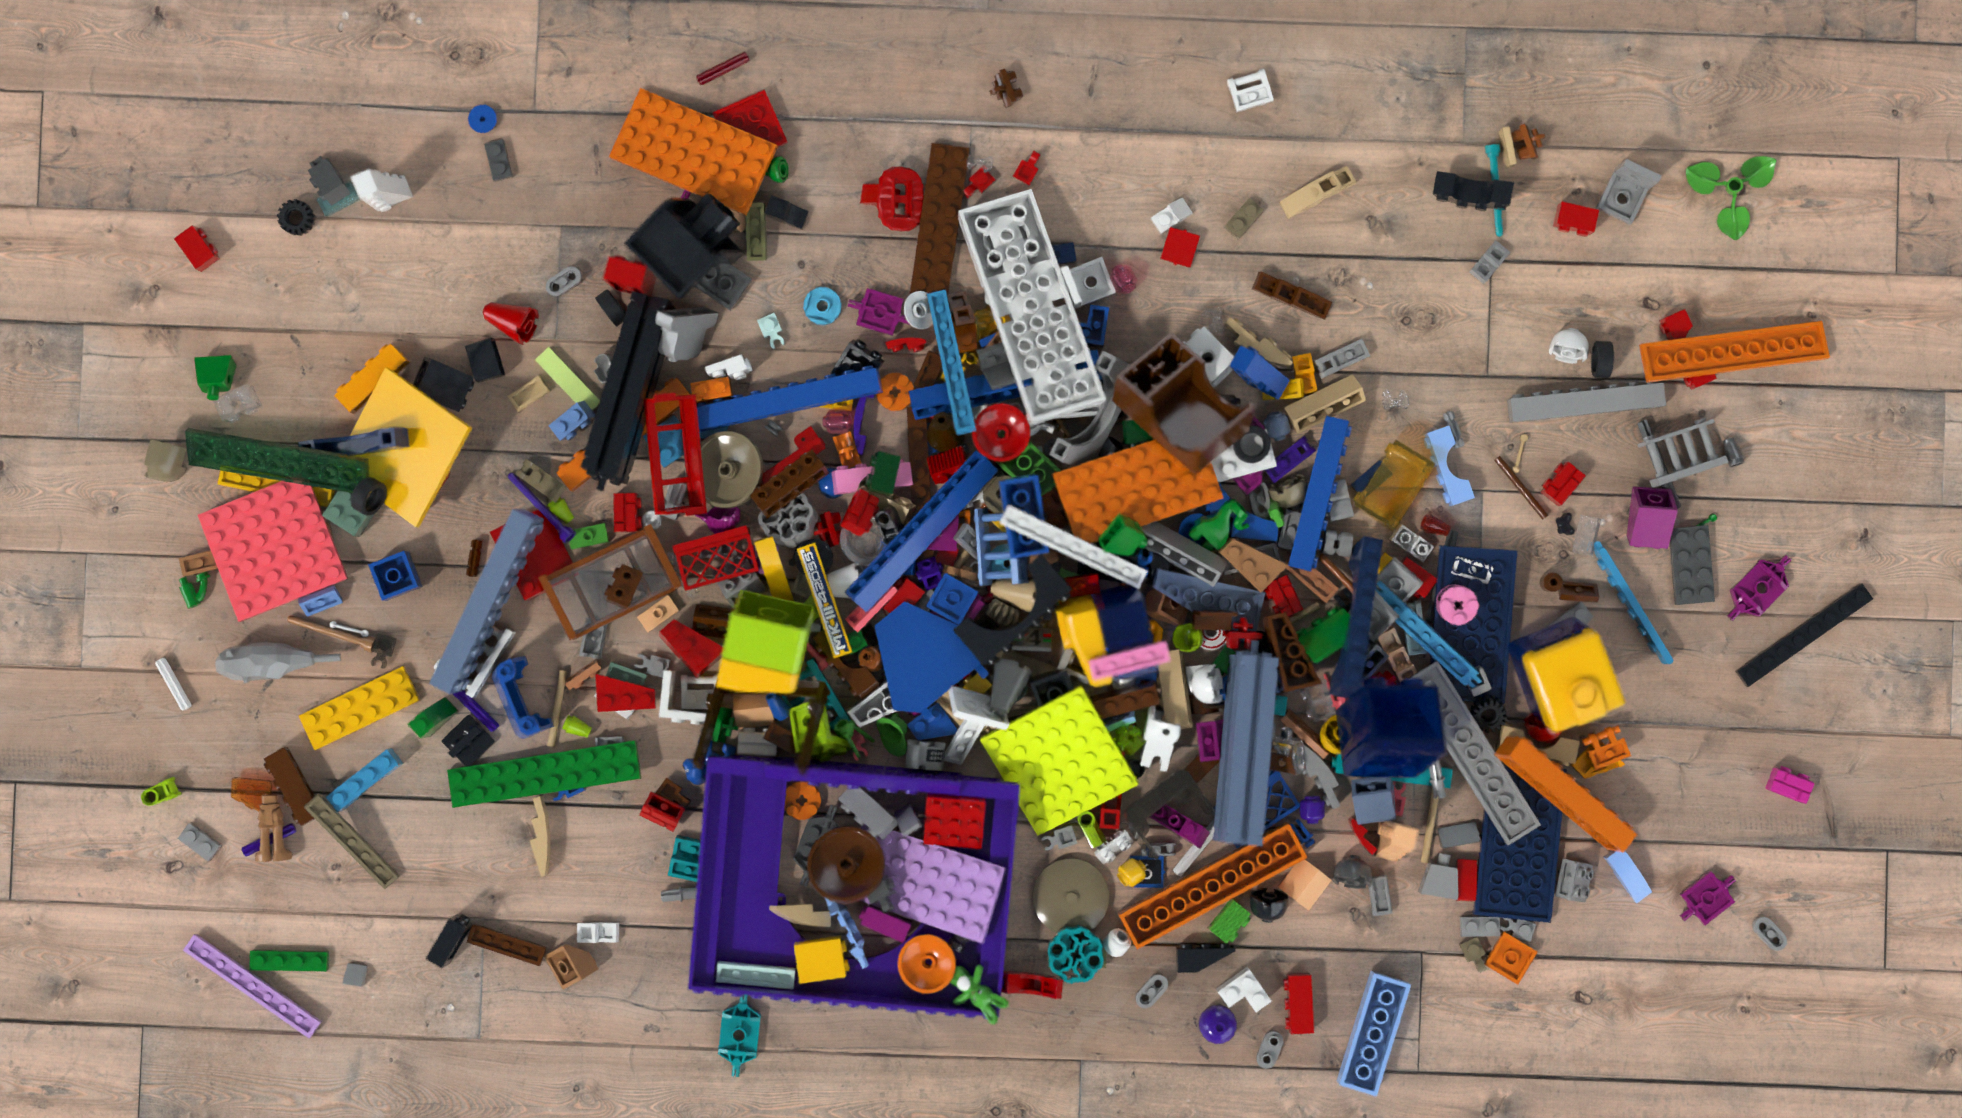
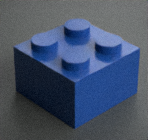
(395, 575)

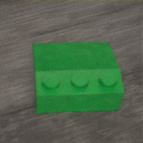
(1325, 634)

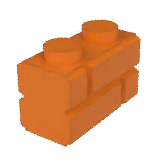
(712, 389)

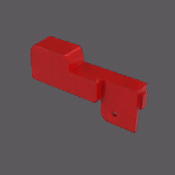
(811, 442)

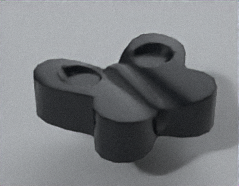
(1563, 524)

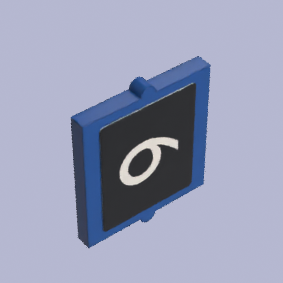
(1154, 872)

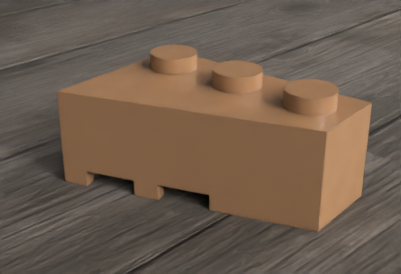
(1251, 563)

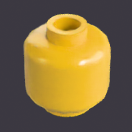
(1131, 872)

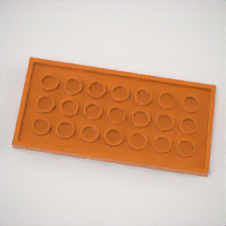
(693, 151)
(1137, 482)

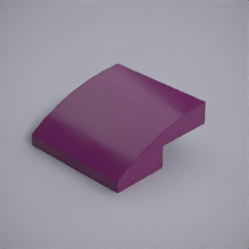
(1209, 739)

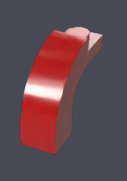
(1032, 983)

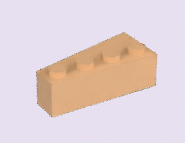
(1395, 840)

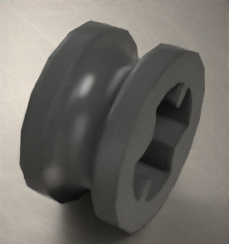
(773, 428)

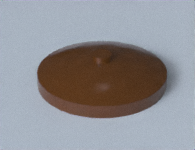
(846, 864)

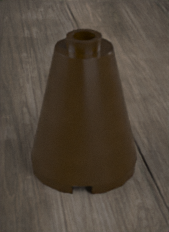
(942, 433)

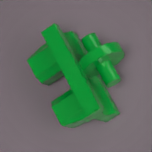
(724, 725)

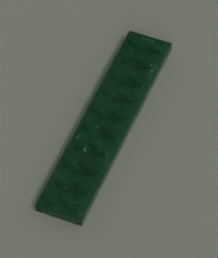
(275, 460)

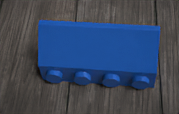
(1025, 496)

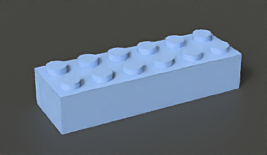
(1373, 1033)

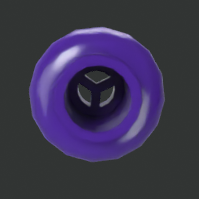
(1312, 809)

